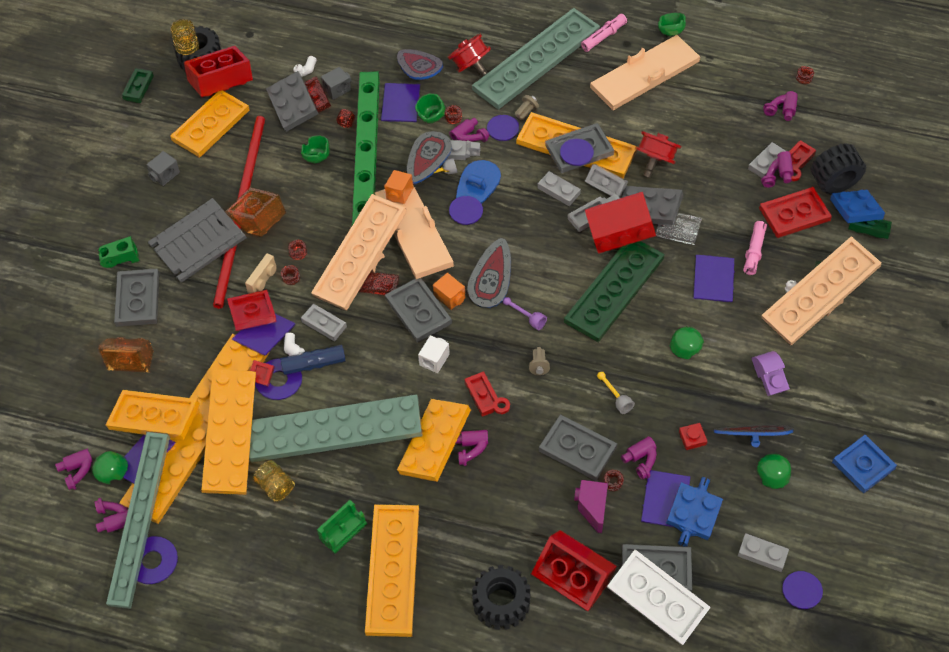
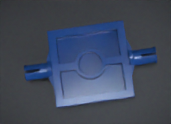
(694, 511)

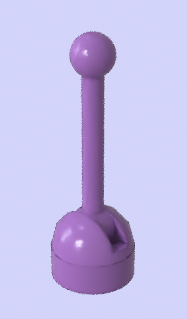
(536, 320)

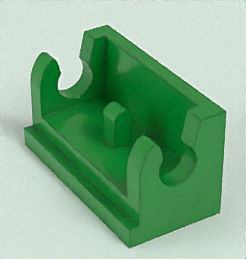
(341, 527)

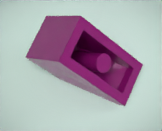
(592, 502)

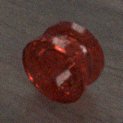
(807, 78)
(453, 109)
(345, 118)
(301, 252)
(292, 270)
(620, 479)

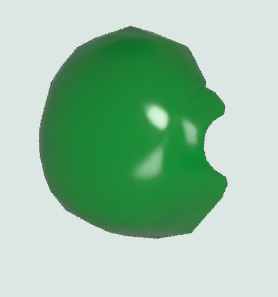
(672, 24)
(430, 108)
(316, 150)
(686, 342)
(109, 467)
(774, 471)

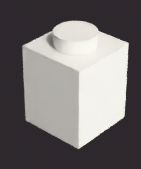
(434, 354)

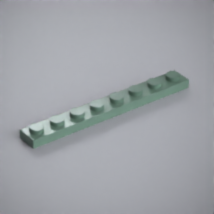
(138, 521)

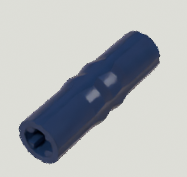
(312, 359)

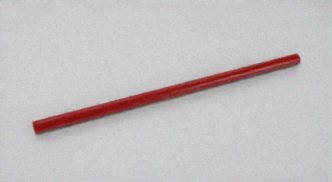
(245, 185)

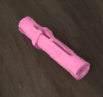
(609, 28)
(754, 254)

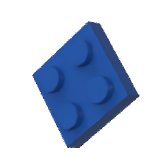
(857, 206)
(864, 464)

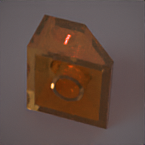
(257, 211)
(126, 354)

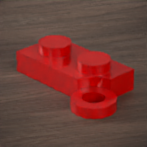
(800, 155)
(484, 395)

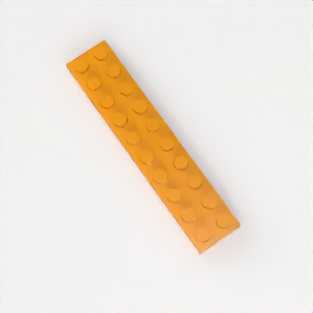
(186, 453)

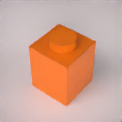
(399, 187)
(449, 291)

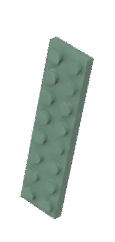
(535, 58)
(335, 428)

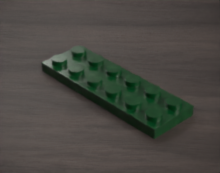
(613, 289)

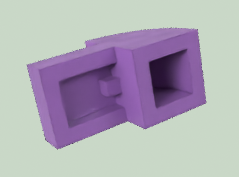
(770, 369)

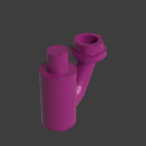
(789, 105)
(463, 129)
(785, 166)
(472, 438)
(639, 450)
(79, 459)
(114, 521)

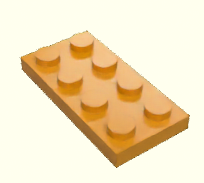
(209, 123)
(153, 413)
(440, 430)

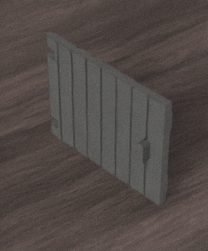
(197, 240)

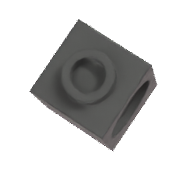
(336, 83)
(162, 168)

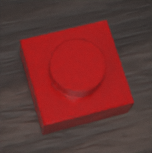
(263, 372)
(692, 436)

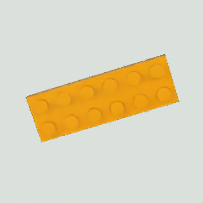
(541, 128)
(229, 432)
(392, 571)

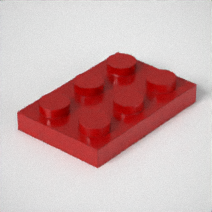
(795, 212)

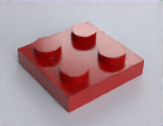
(251, 310)

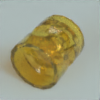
(184, 36)
(273, 480)

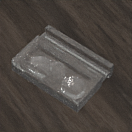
(684, 229)

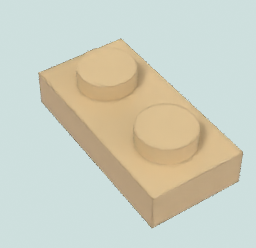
(261, 274)

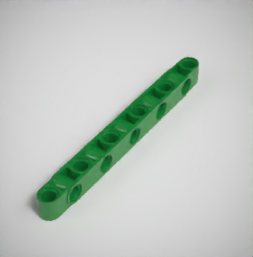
(366, 141)

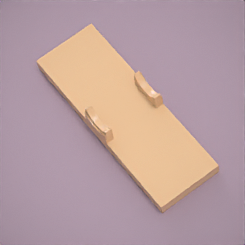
(644, 72)
(420, 238)
(359, 252)
(821, 290)

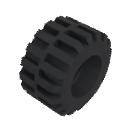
(208, 43)
(838, 168)
(501, 580)

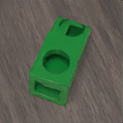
(118, 253)

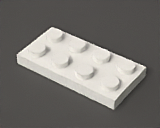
(658, 597)

